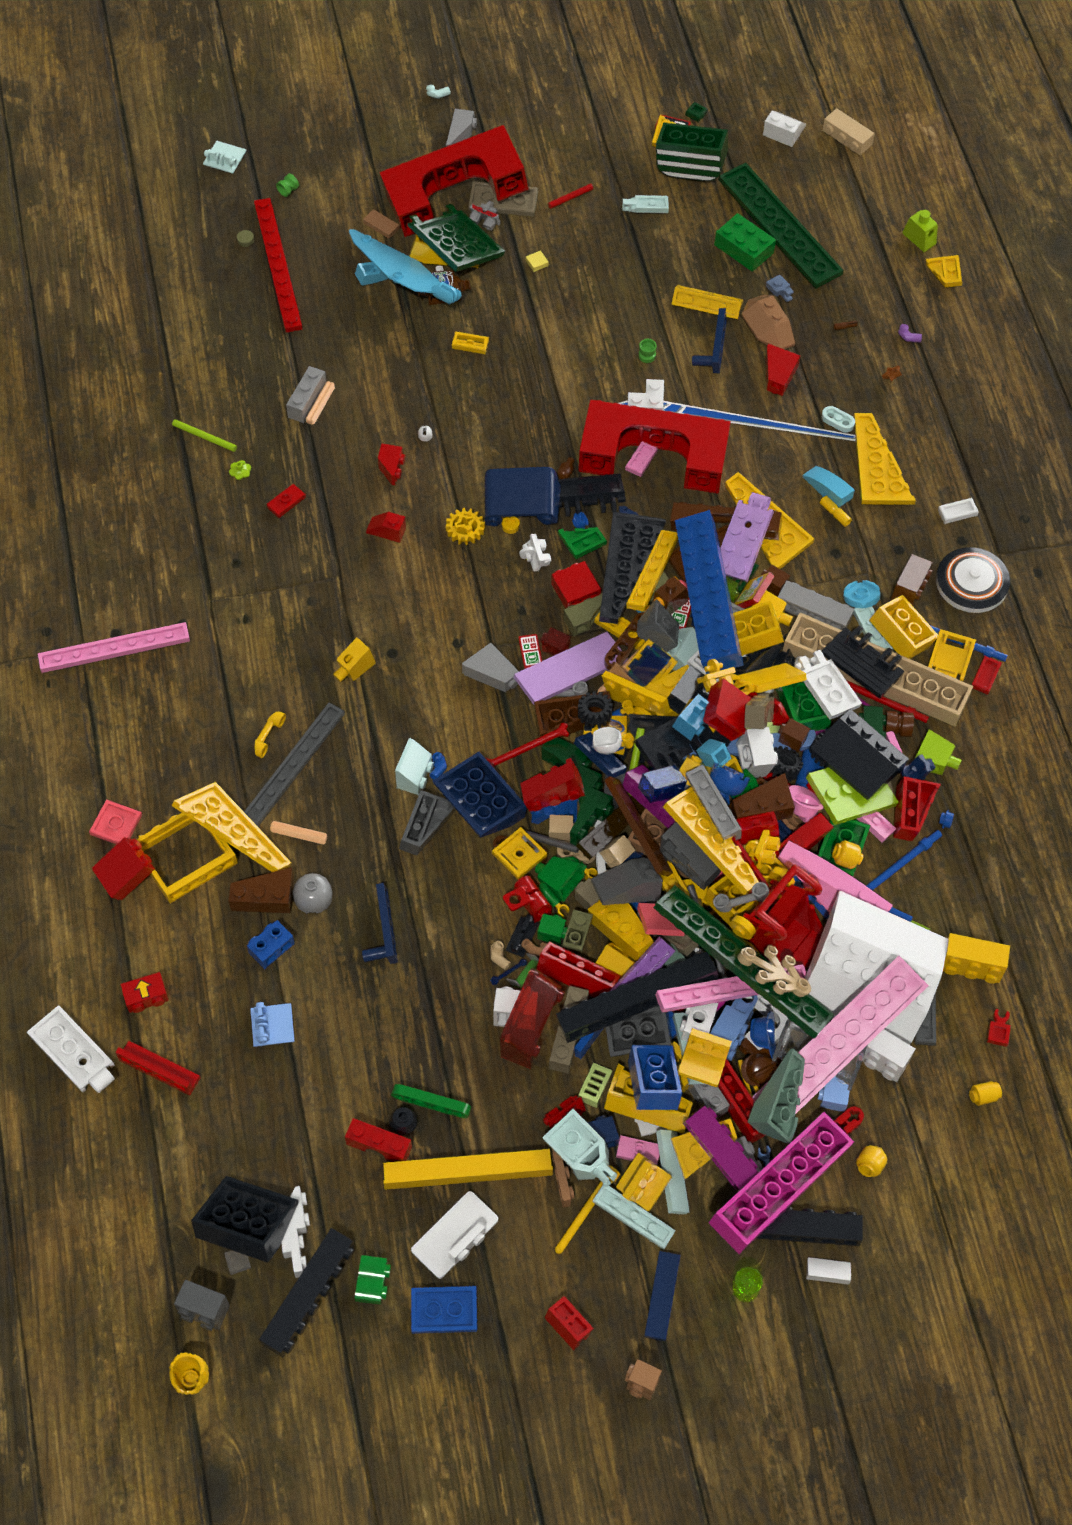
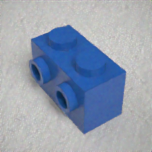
(270, 944)

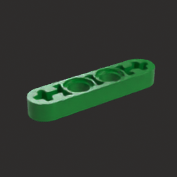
(431, 1101)

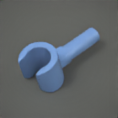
(764, 1157)

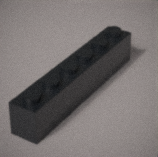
(816, 1227)
(307, 1292)

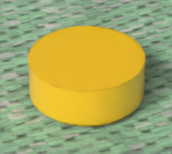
(510, 524)

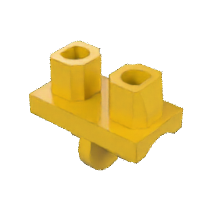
(713, 668)
(763, 848)

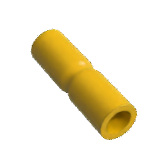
(837, 512)

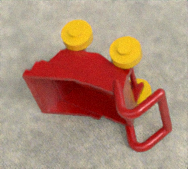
(790, 924)

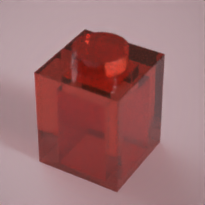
(555, 642)

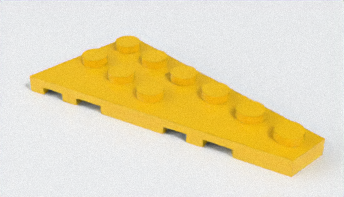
(792, 537)
(695, 821)

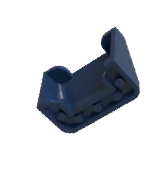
(521, 493)

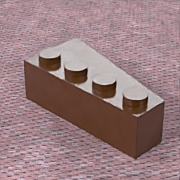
(553, 712)

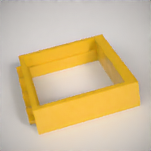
(195, 878)

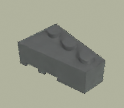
(425, 821)
(688, 856)

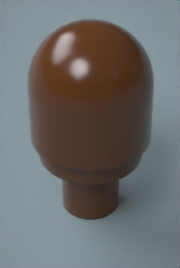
(565, 469)

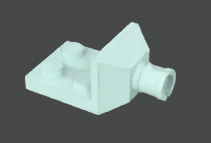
(581, 1148)

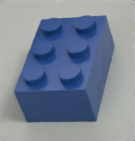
(654, 1077)

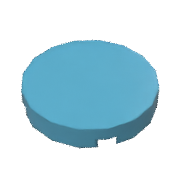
(862, 594)

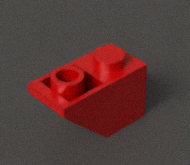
(389, 462)

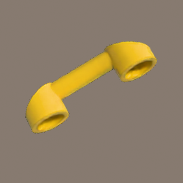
(276, 719)

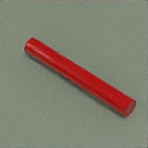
(569, 196)

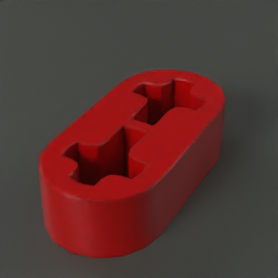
(844, 1117)

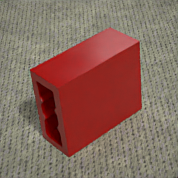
(726, 709)
(123, 868)

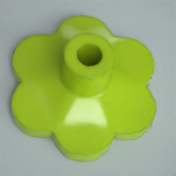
(240, 470)

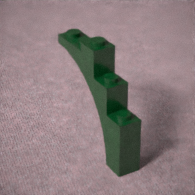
(594, 804)

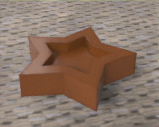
(892, 373)

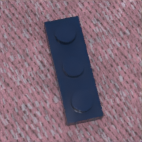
(607, 763)

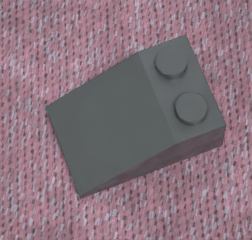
(628, 883)

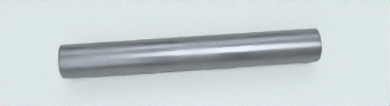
(553, 842)

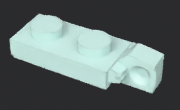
(646, 204)

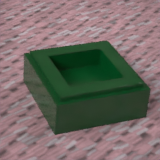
(696, 112)

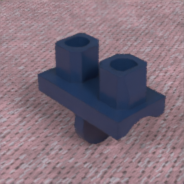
(918, 768)

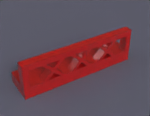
(158, 1067)

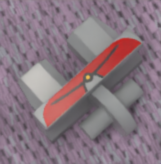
(485, 212)

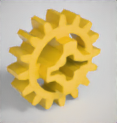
(465, 524)

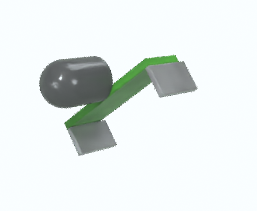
(521, 978)

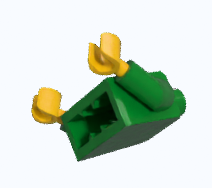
(560, 878)

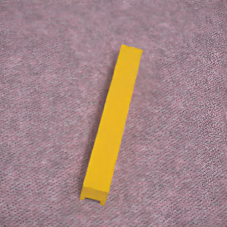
(467, 1169)

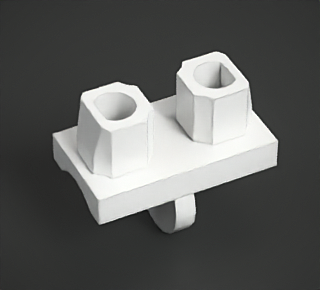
(533, 552)

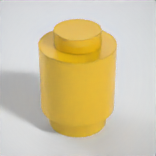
(985, 1093)

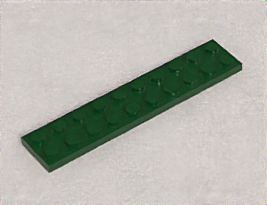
(781, 224)
(725, 947)

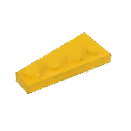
(623, 689)

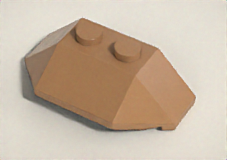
(768, 321)

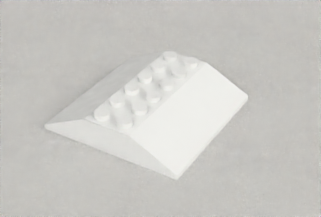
(860, 945)

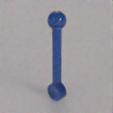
(495, 980)

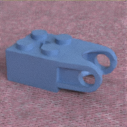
(734, 1023)

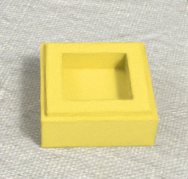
(537, 261)

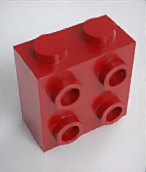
(575, 584)

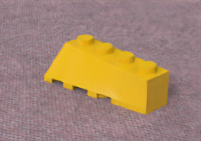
(622, 1101)

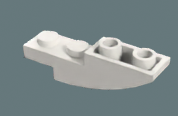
(293, 1240)

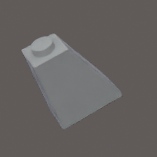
(491, 668)

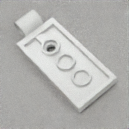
(67, 1045)

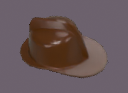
(759, 1068)

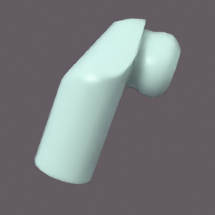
(432, 92)

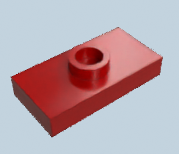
(286, 500)

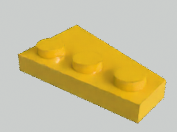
(691, 1154)

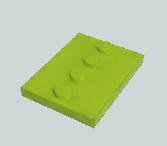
(843, 801)

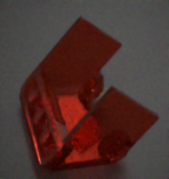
(528, 1018)

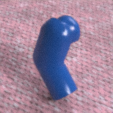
(439, 765)

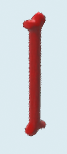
(561, 731)

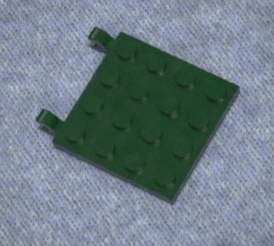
(456, 239)

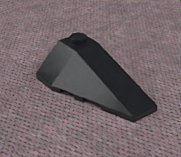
(760, 659)

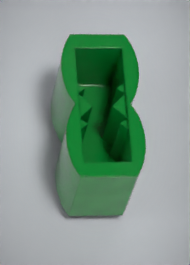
(371, 1280)

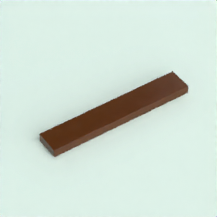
(638, 826)

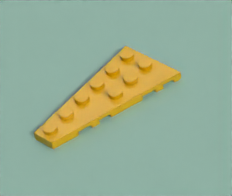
(878, 471)
(225, 819)

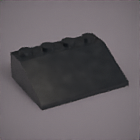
(859, 754)
(245, 1218)

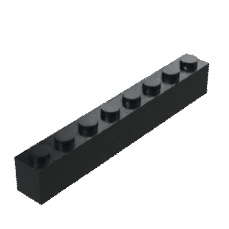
(633, 997)

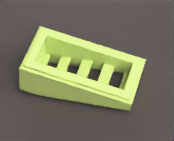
(590, 1099)

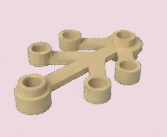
(797, 985)

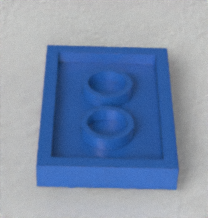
(443, 1309)

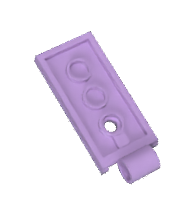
(742, 543)

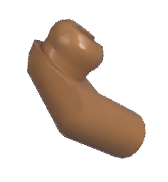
(531, 948)

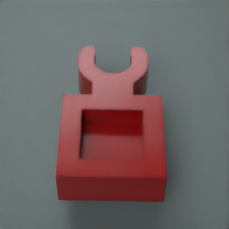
(999, 1031)

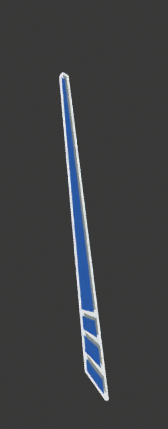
(751, 421)

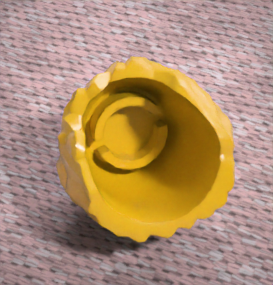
(188, 1373)

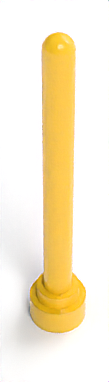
(580, 1217)

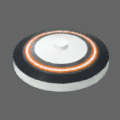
(972, 580)

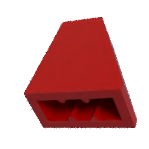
(779, 368)

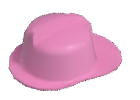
(805, 803)

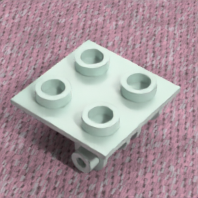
(224, 156)

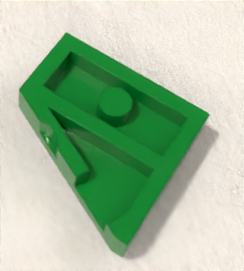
(582, 540)

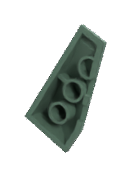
(776, 1105)

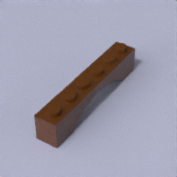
(722, 515)

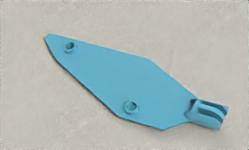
(403, 268)

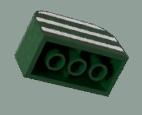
(691, 151)

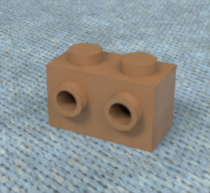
(642, 1379)

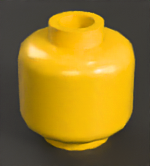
(847, 854)
(871, 1161)

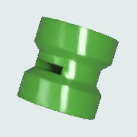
(287, 185)
(647, 350)

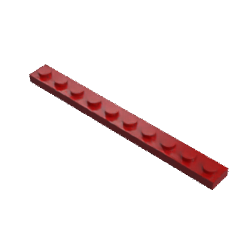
(278, 265)

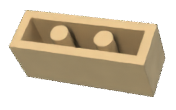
(848, 131)

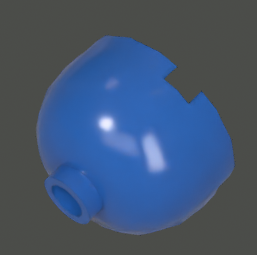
(728, 780)

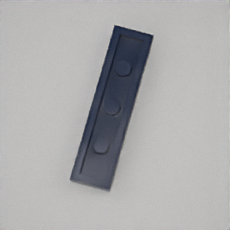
(662, 1296)

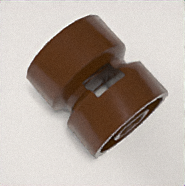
(899, 724)

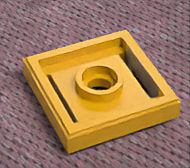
(515, 843)

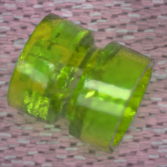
(747, 1284)

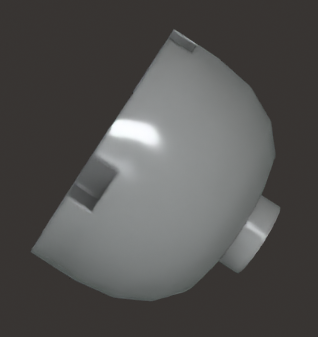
(312, 893)

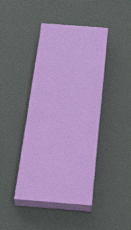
(566, 668)

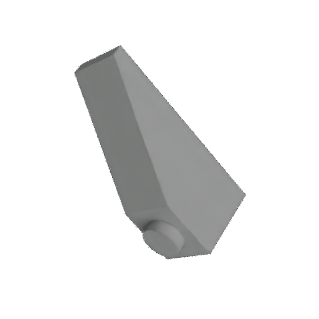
(461, 126)

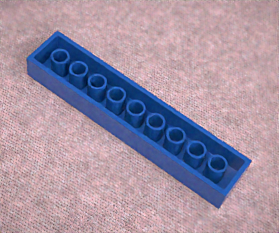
(708, 590)

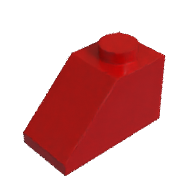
(387, 526)

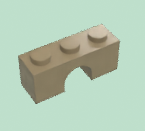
(759, 711)

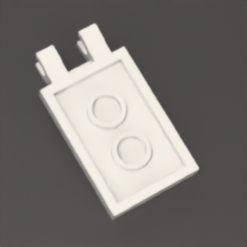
(828, 685)

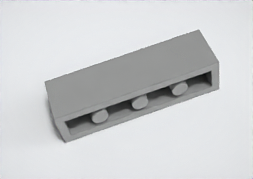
(815, 605)

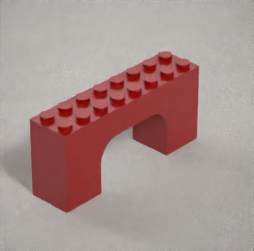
(481, 156)
(616, 426)

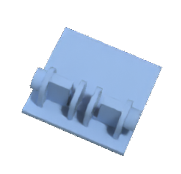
(272, 1024)

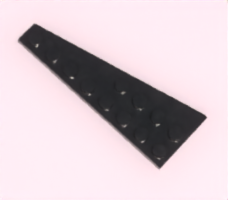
(628, 550)

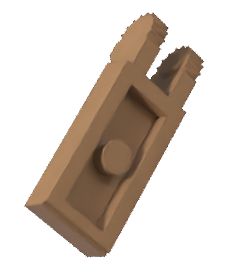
(562, 1174)

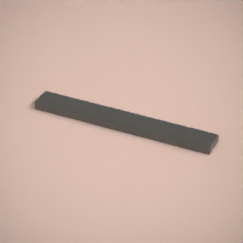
(294, 763)

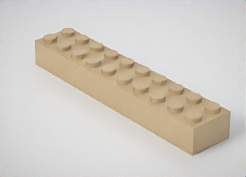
(918, 686)

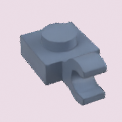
(780, 286)

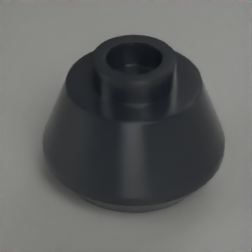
(403, 1121)

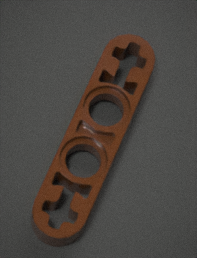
(624, 639)

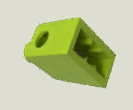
(921, 230)
(939, 751)

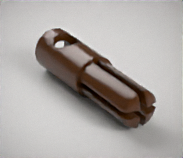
(843, 325)

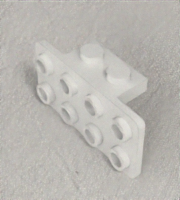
(455, 1235)

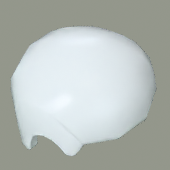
(607, 740)

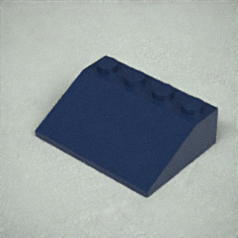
(481, 796)

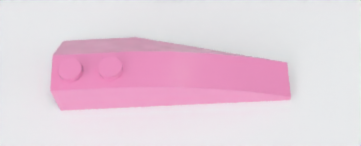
(830, 878)

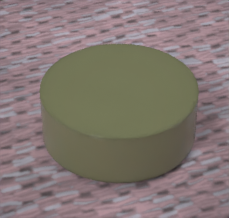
(245, 238)

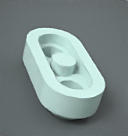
(839, 420)

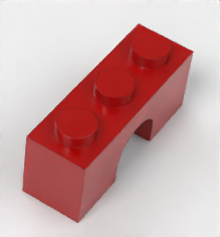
(366, 1136)

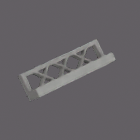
(714, 803)

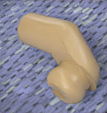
(497, 955)

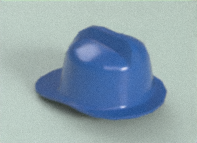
(763, 1032)

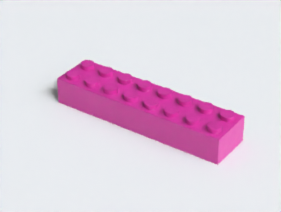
(781, 1183)

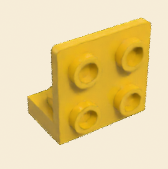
(704, 1057)

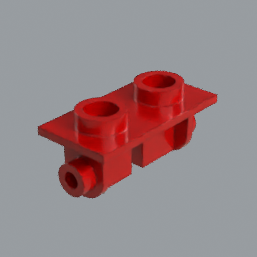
(555, 1115)

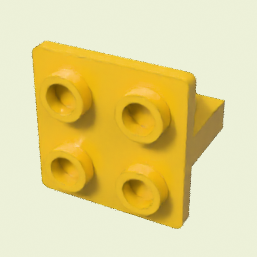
(643, 1182)

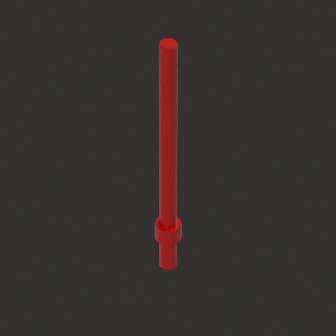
(888, 702)

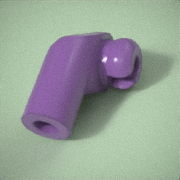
(907, 336)

